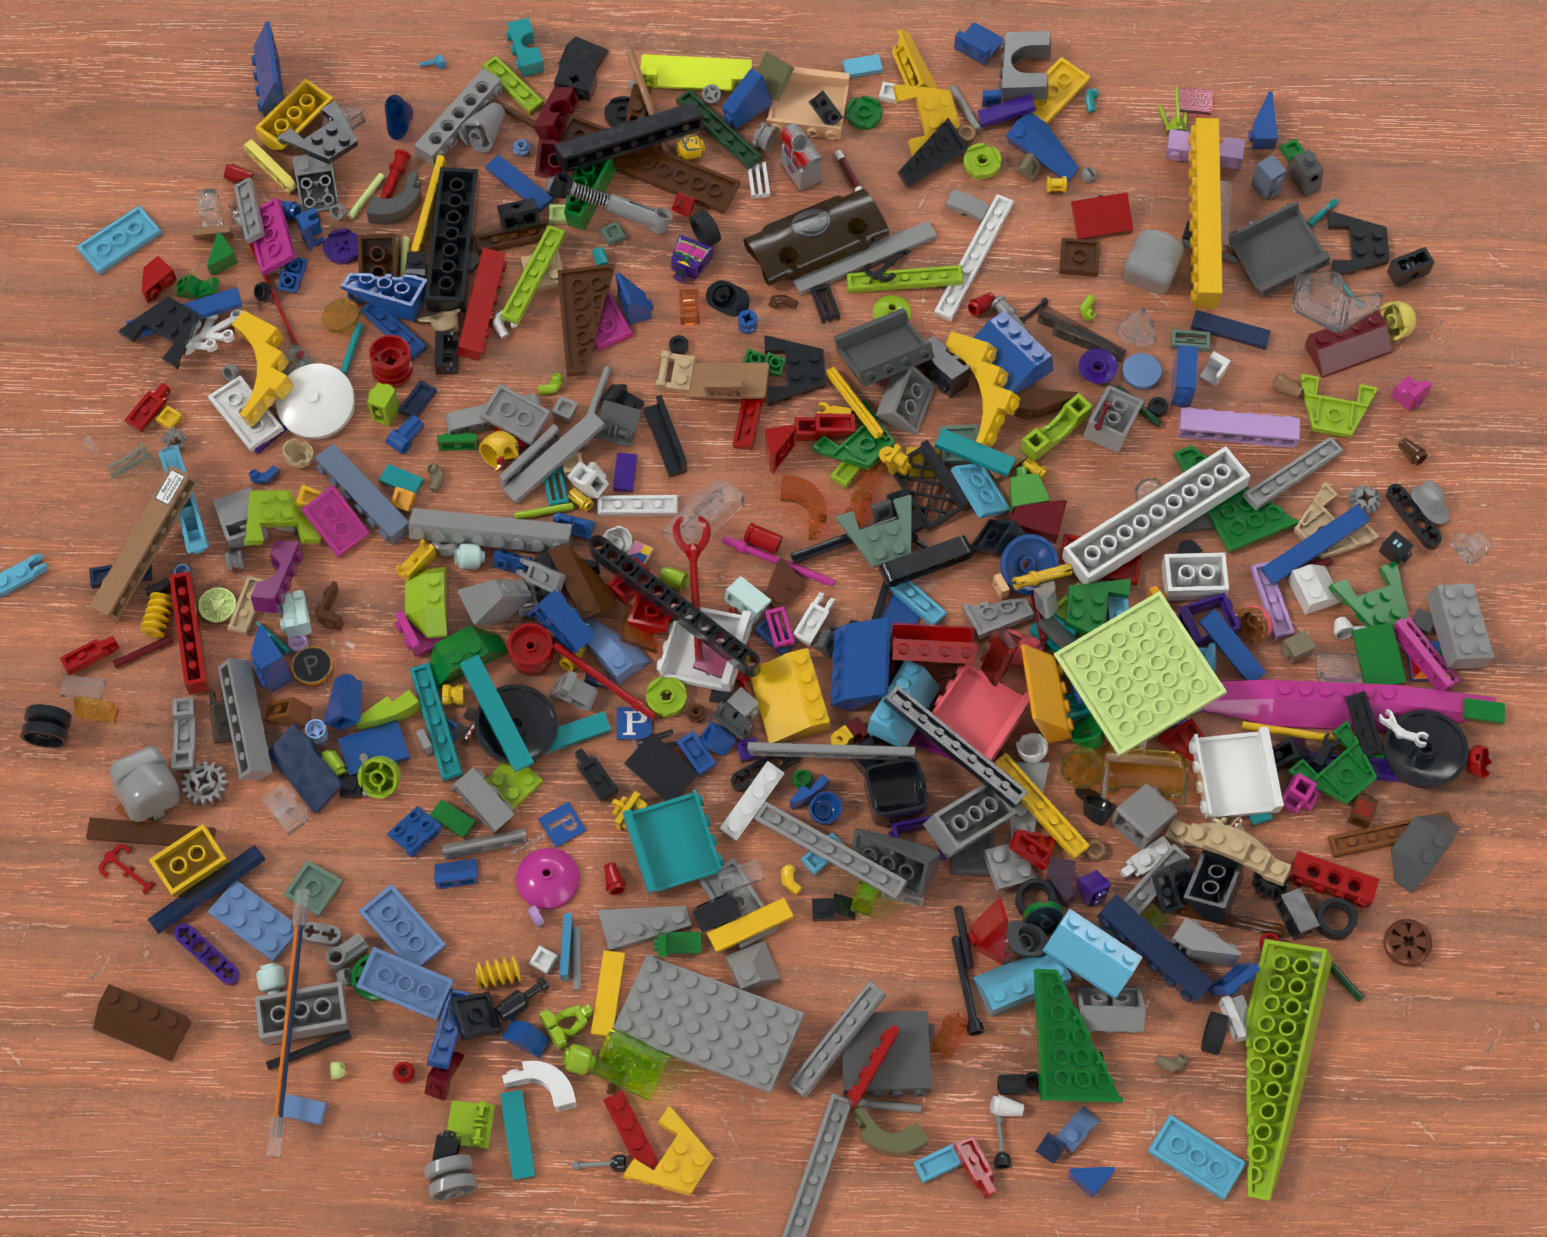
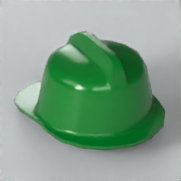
(1087, 733)

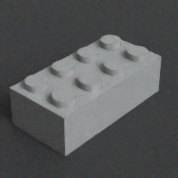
(1460, 626)
(968, 820)
(316, 1013)

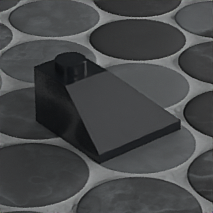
(996, 536)

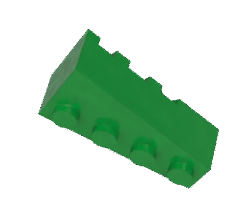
(595, 176)

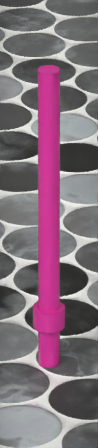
(741, 546)

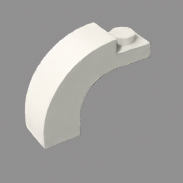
(547, 1076)

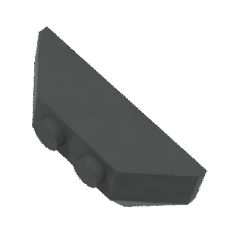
(1421, 849)

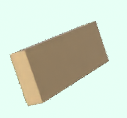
(244, 612)

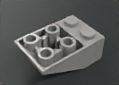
(315, 183)
(233, 518)
(1204, 946)

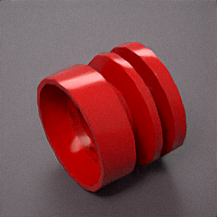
(391, 360)

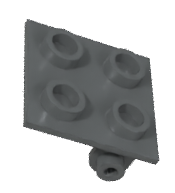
(620, 423)

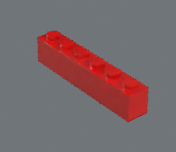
(481, 303)
(189, 633)

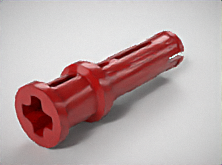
(396, 169)

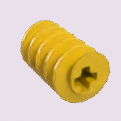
(155, 615)
(497, 972)

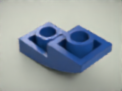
(293, 275)

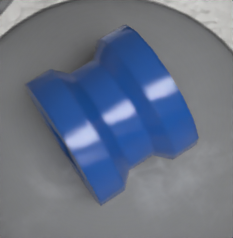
(750, 325)

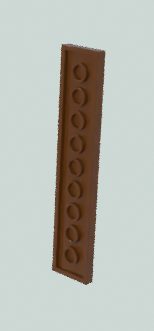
(665, 170)

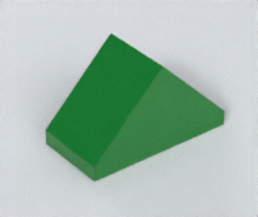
(221, 256)

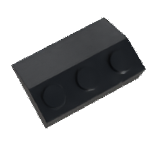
(1214, 886)

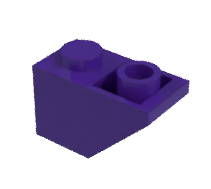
(1093, 888)

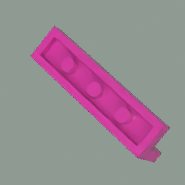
(1411, 640)

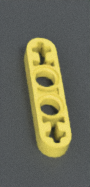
(270, 166)

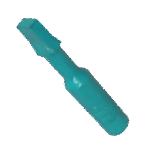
(1321, 213)
(279, 644)

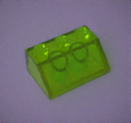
(631, 1064)

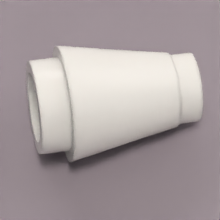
(1005, 1106)

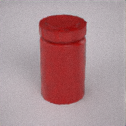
(763, 538)

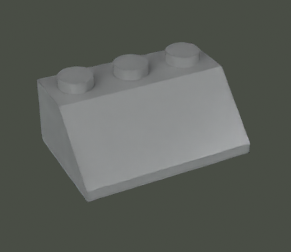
(906, 400)
(1108, 1014)

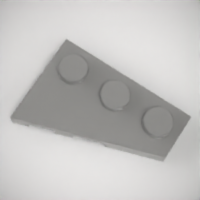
(990, 617)

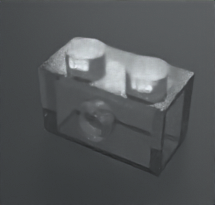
(210, 207)

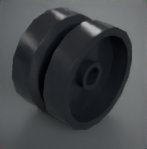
(46, 726)

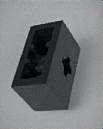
(582, 81)
(518, 215)
(1410, 266)

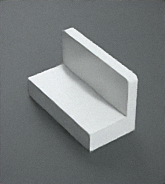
(1236, 1010)

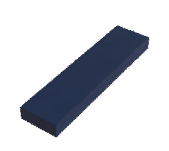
(1230, 329)

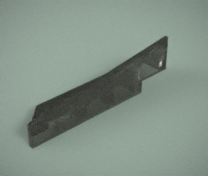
(1077, 334)

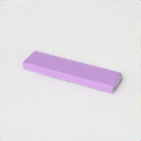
(1273, 603)

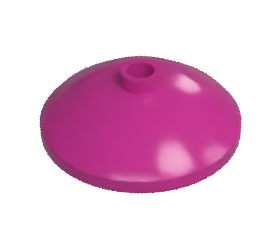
(552, 890)

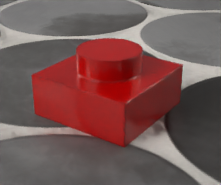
(683, 204)

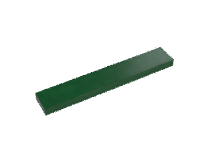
(722, 132)

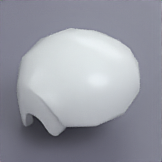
(620, 538)
(1032, 747)

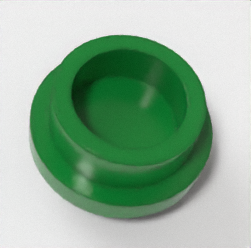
(802, 777)

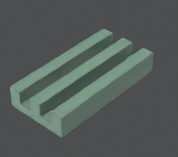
(1203, 345)

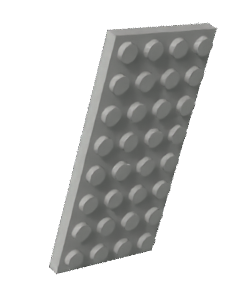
(710, 1023)

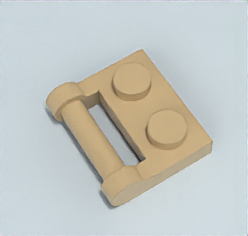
(681, 372)

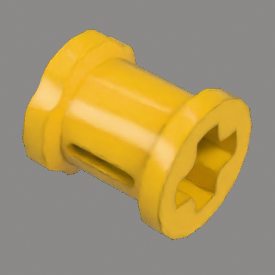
(1056, 184)

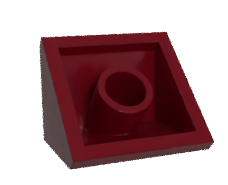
(546, 159)

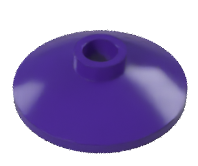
(1098, 359)

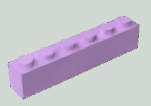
(1238, 427)

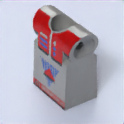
(800, 158)

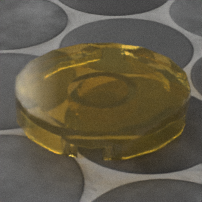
(341, 315)

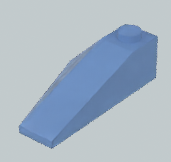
(615, 656)

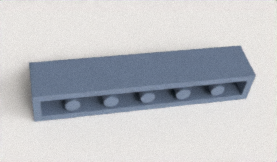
(362, 494)

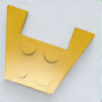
(933, 108)
(682, 1163)

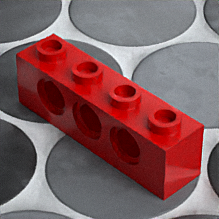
(1344, 876)

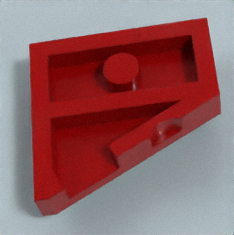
(1180, 736)
(1033, 847)

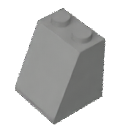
(494, 600)
(1144, 816)

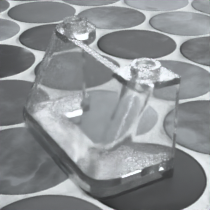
(1321, 300)

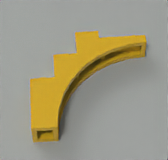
(270, 363)
(991, 379)

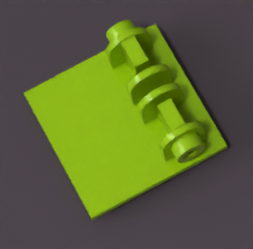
(472, 1122)

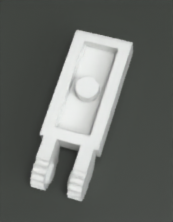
(813, 620)

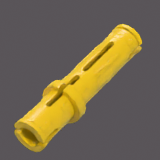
(1034, 578)

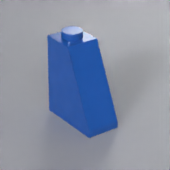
(746, 100)
(344, 703)

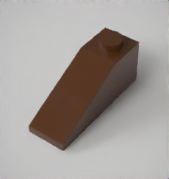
(1041, 402)

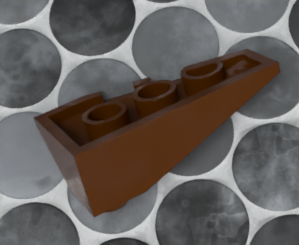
(585, 588)

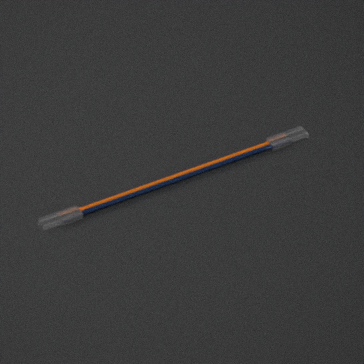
(277, 1124)

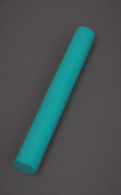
(351, 348)

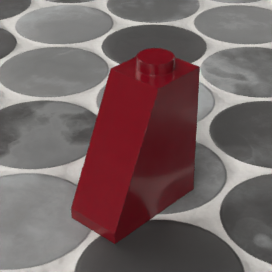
(1040, 518)

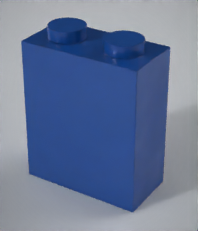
(1184, 376)

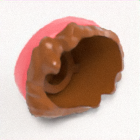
(1255, 623)

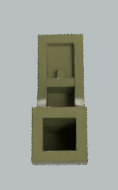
(887, 1143)

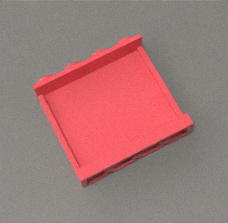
(980, 711)

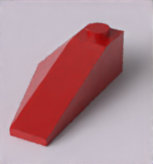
(990, 932)

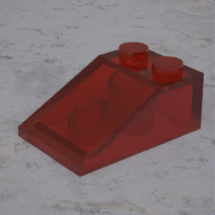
(1000, 655)

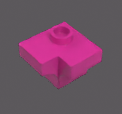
(1411, 392)
(1299, 793)

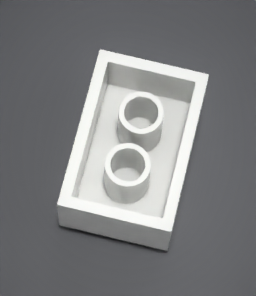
(1194, 576)

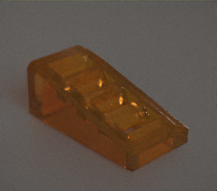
(689, 319)

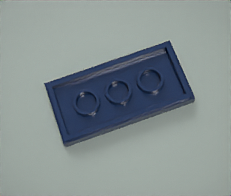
(305, 768)

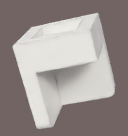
(1215, 369)

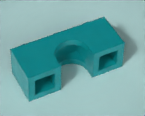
(528, 59)

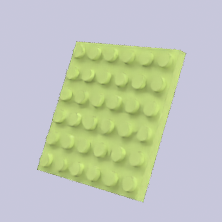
(1139, 673)

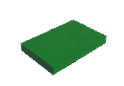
(1378, 655)

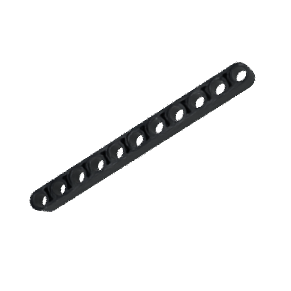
(676, 613)

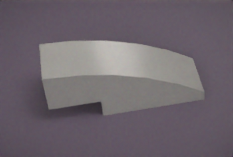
(1046, 598)

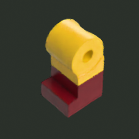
(850, 733)

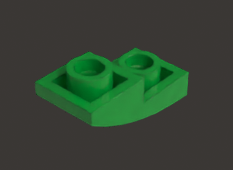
(775, 362)

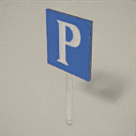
(560, 825)

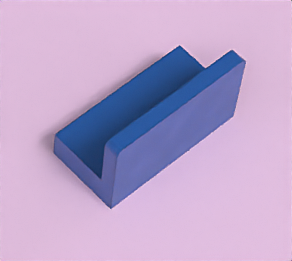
(456, 874)

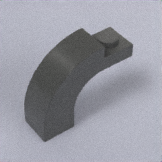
(398, 208)

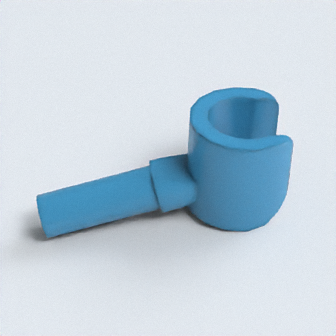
(438, 60)

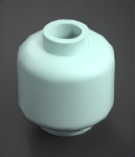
(469, 556)
(271, 978)

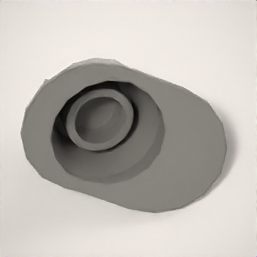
(1430, 500)

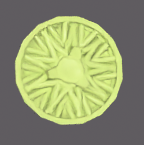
(217, 605)

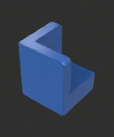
(717, 738)

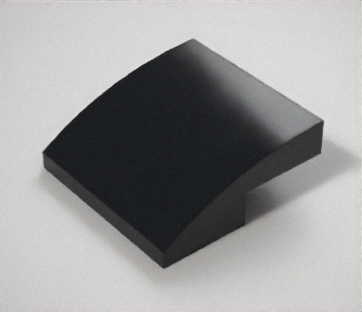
(1171, 884)

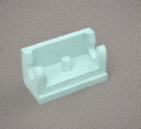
(747, 597)

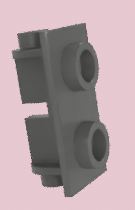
(737, 725)

